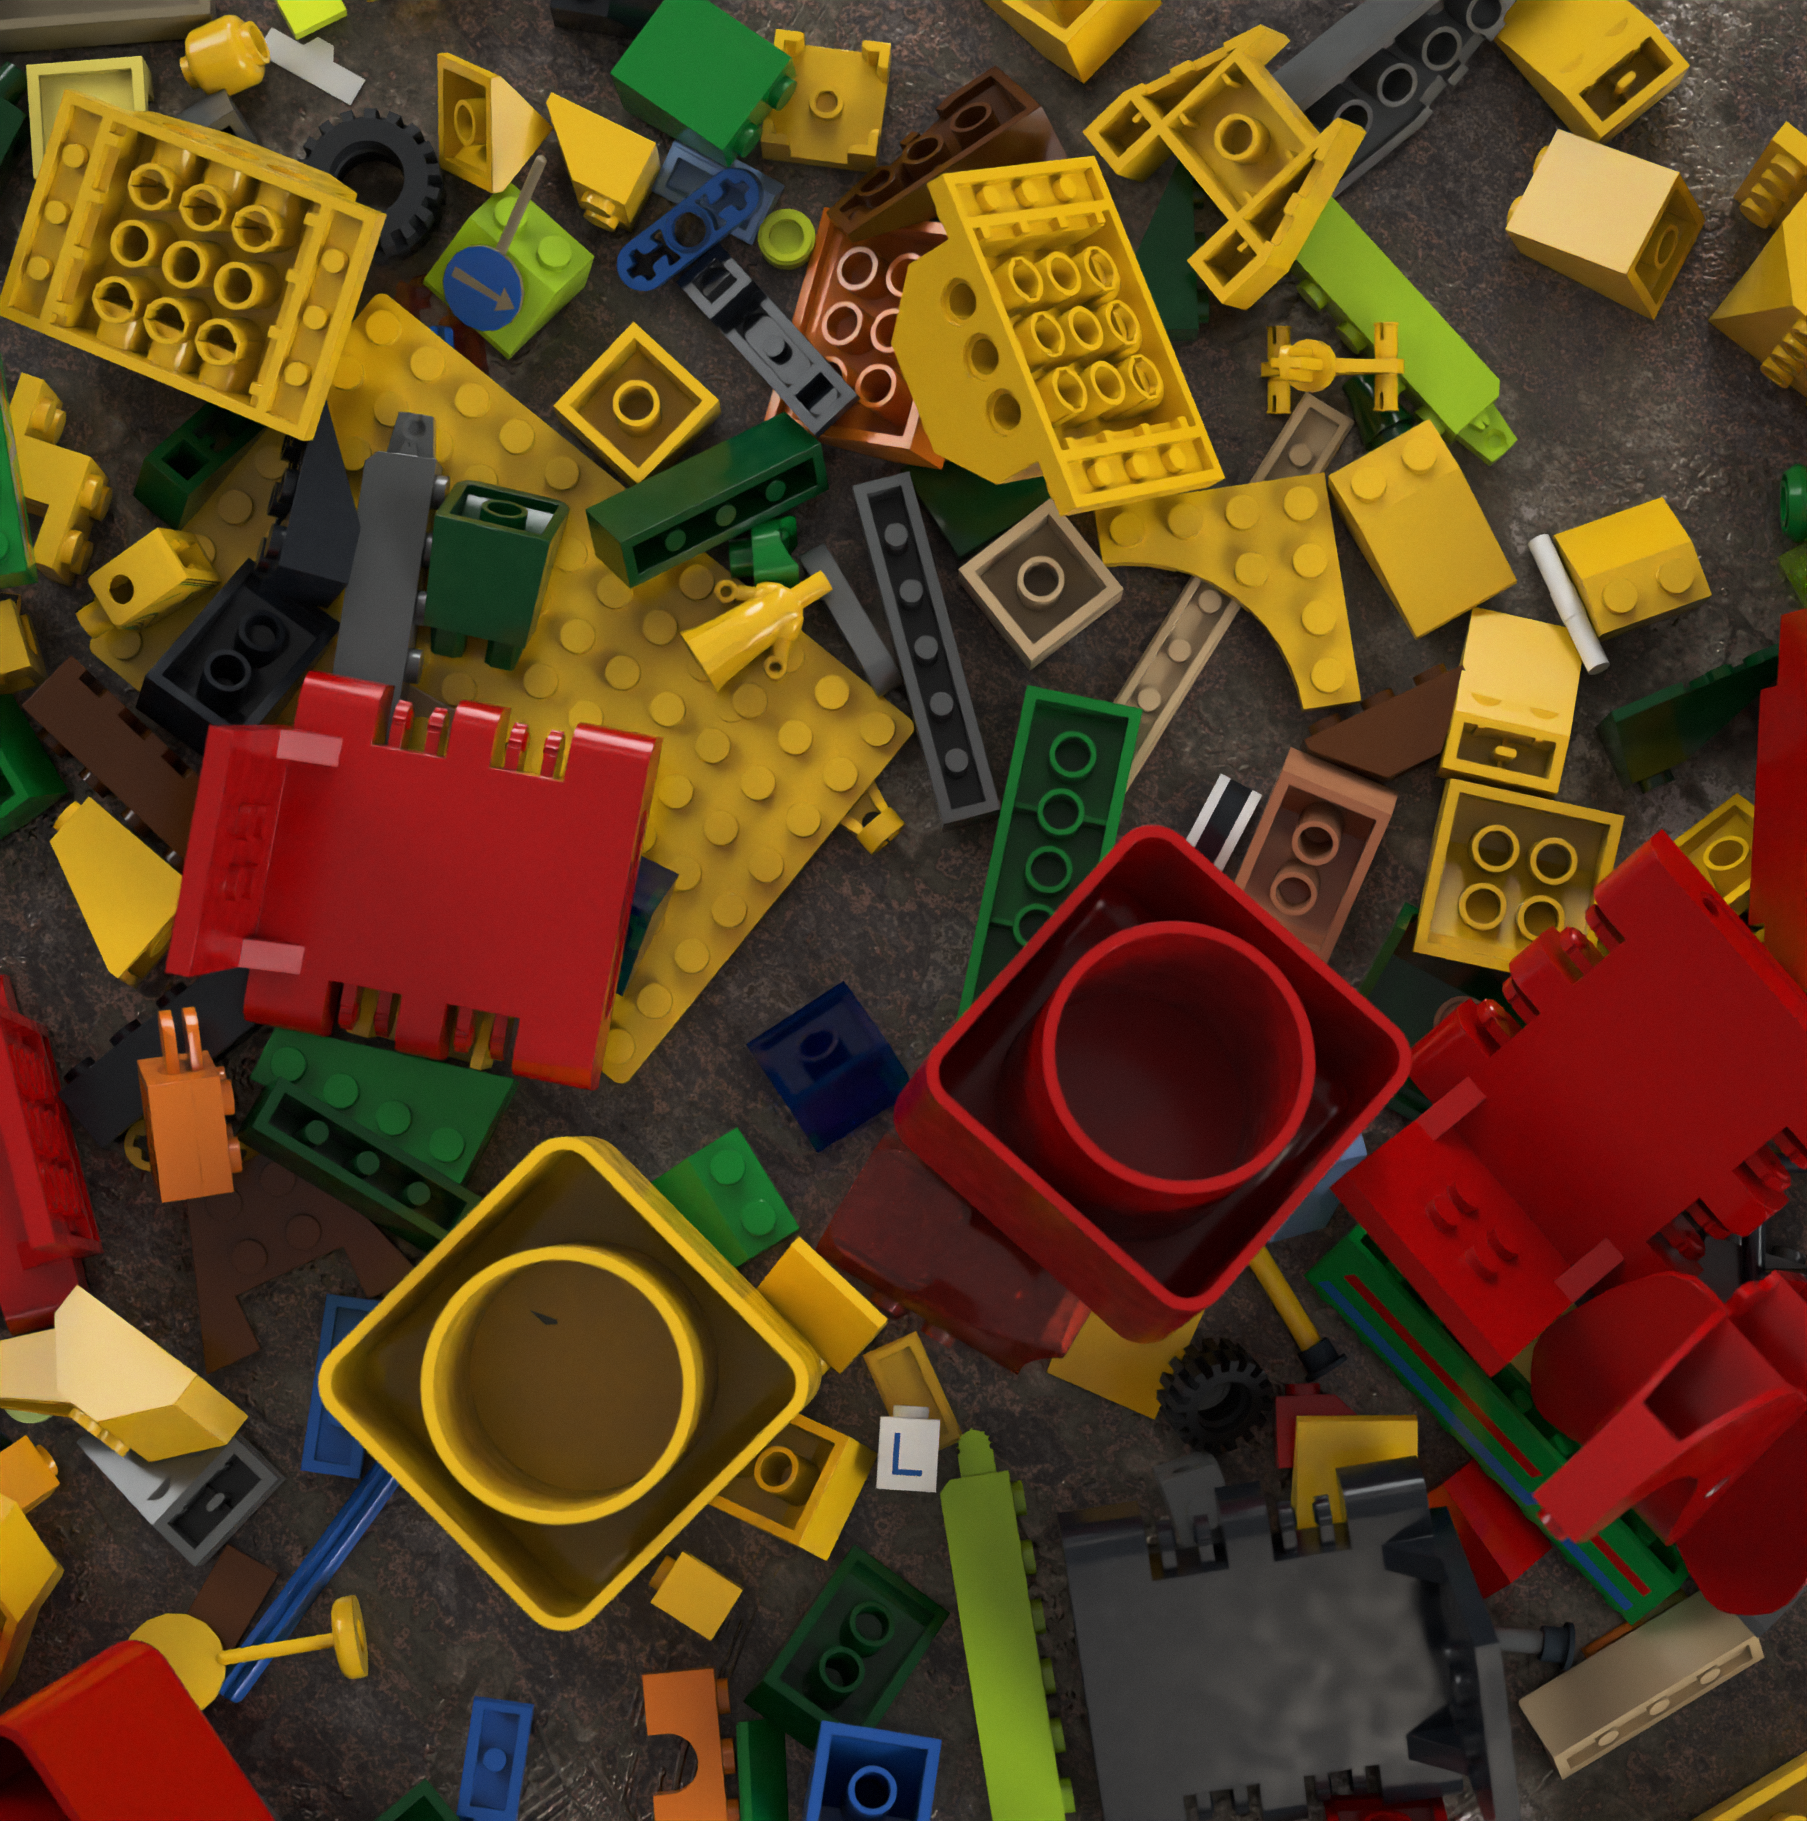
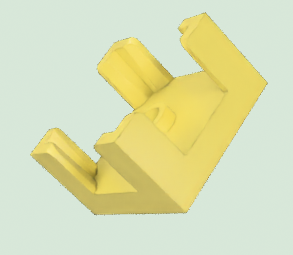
(117, 81)

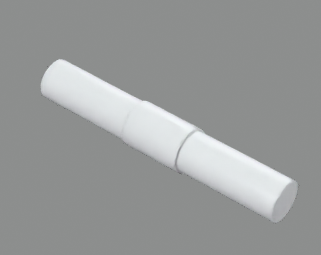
(1568, 604)

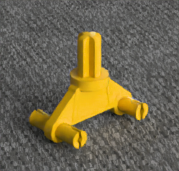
(1313, 365)

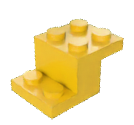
(56, 482)

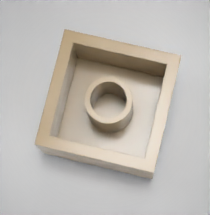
(1040, 584)

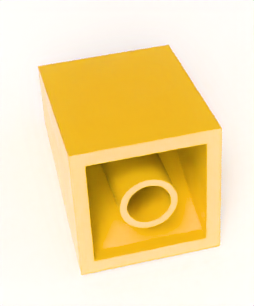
(1606, 221)
(120, 888)

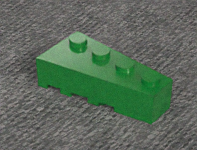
(416, 1103)

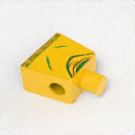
(147, 582)

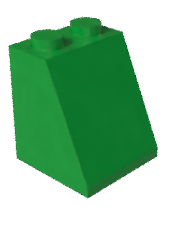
(704, 78)

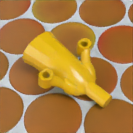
(738, 636)

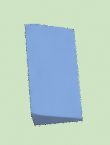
(689, 169)

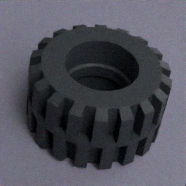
(392, 142)

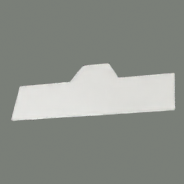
(314, 64)

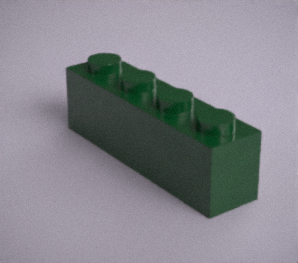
(707, 499)
(355, 1165)

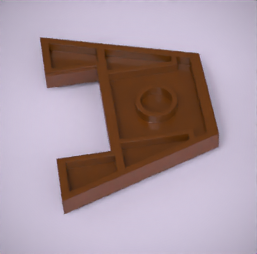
(264, 1231)

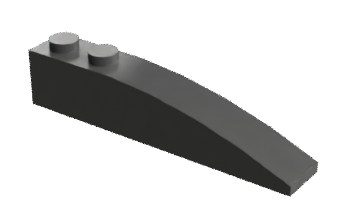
(1387, 68)

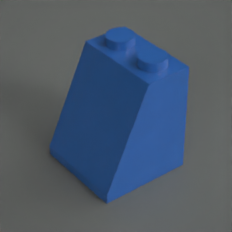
(870, 1775)

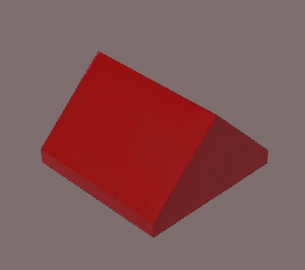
(1489, 1525)

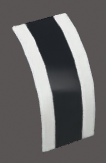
(1223, 820)

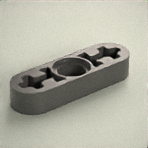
(853, 622)

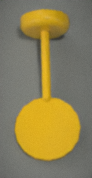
(201, 1660)

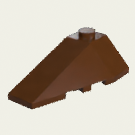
(978, 128)

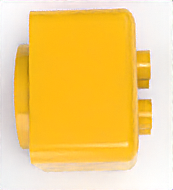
(582, 1439)

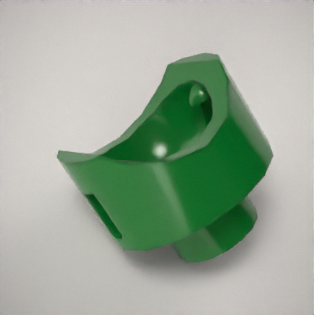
(767, 553)

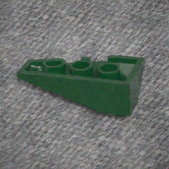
(1670, 725)

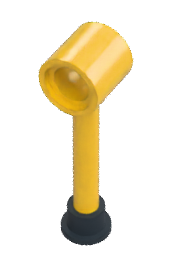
(1316, 1352)

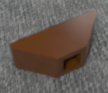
(1392, 731)

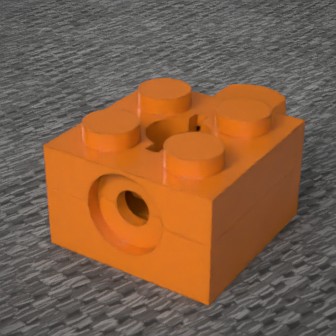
(185, 1115)

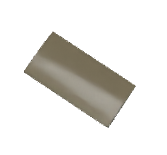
(86, 23)

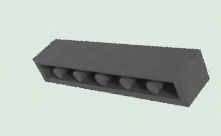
(926, 651)

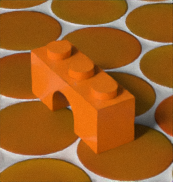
(690, 1706)

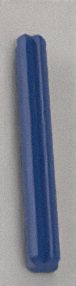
(312, 1576)

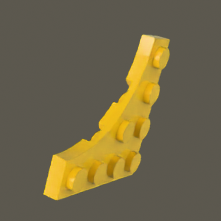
(1266, 551)

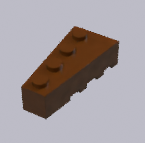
(117, 755)

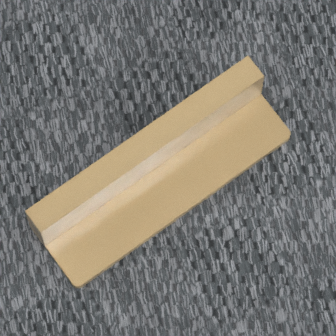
(1638, 1682)

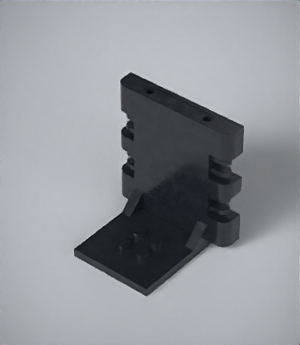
(1288, 1654)

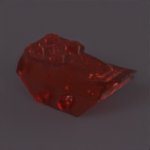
(947, 1263)

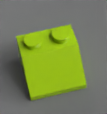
(545, 254)

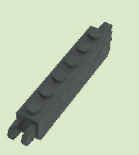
(392, 559)

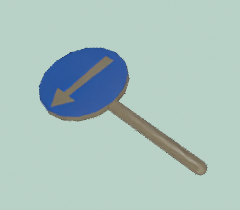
(482, 280)

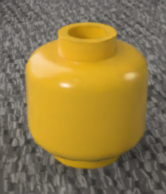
(225, 56)

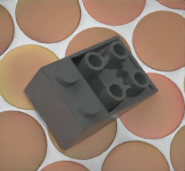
(195, 1496)

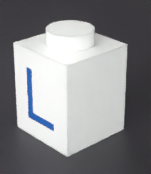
(908, 1450)

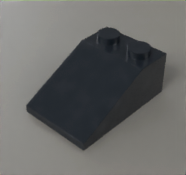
(236, 661)

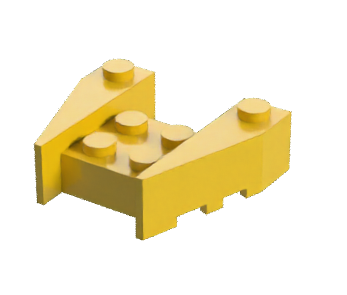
(1245, 151)

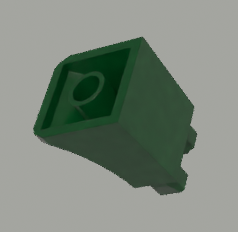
(490, 569)

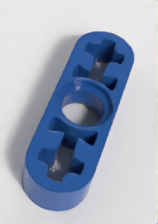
(715, 192)

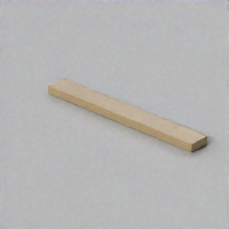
(1201, 611)

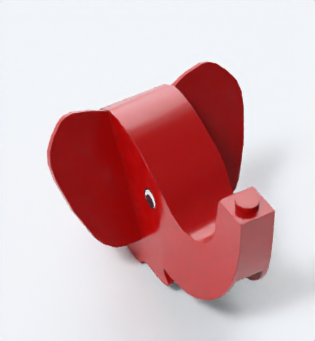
(1690, 1423)

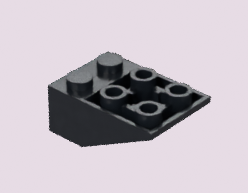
(315, 522)

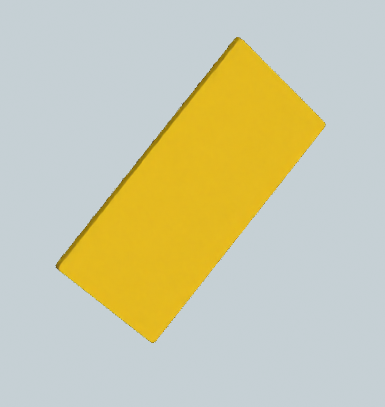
(730, 801)

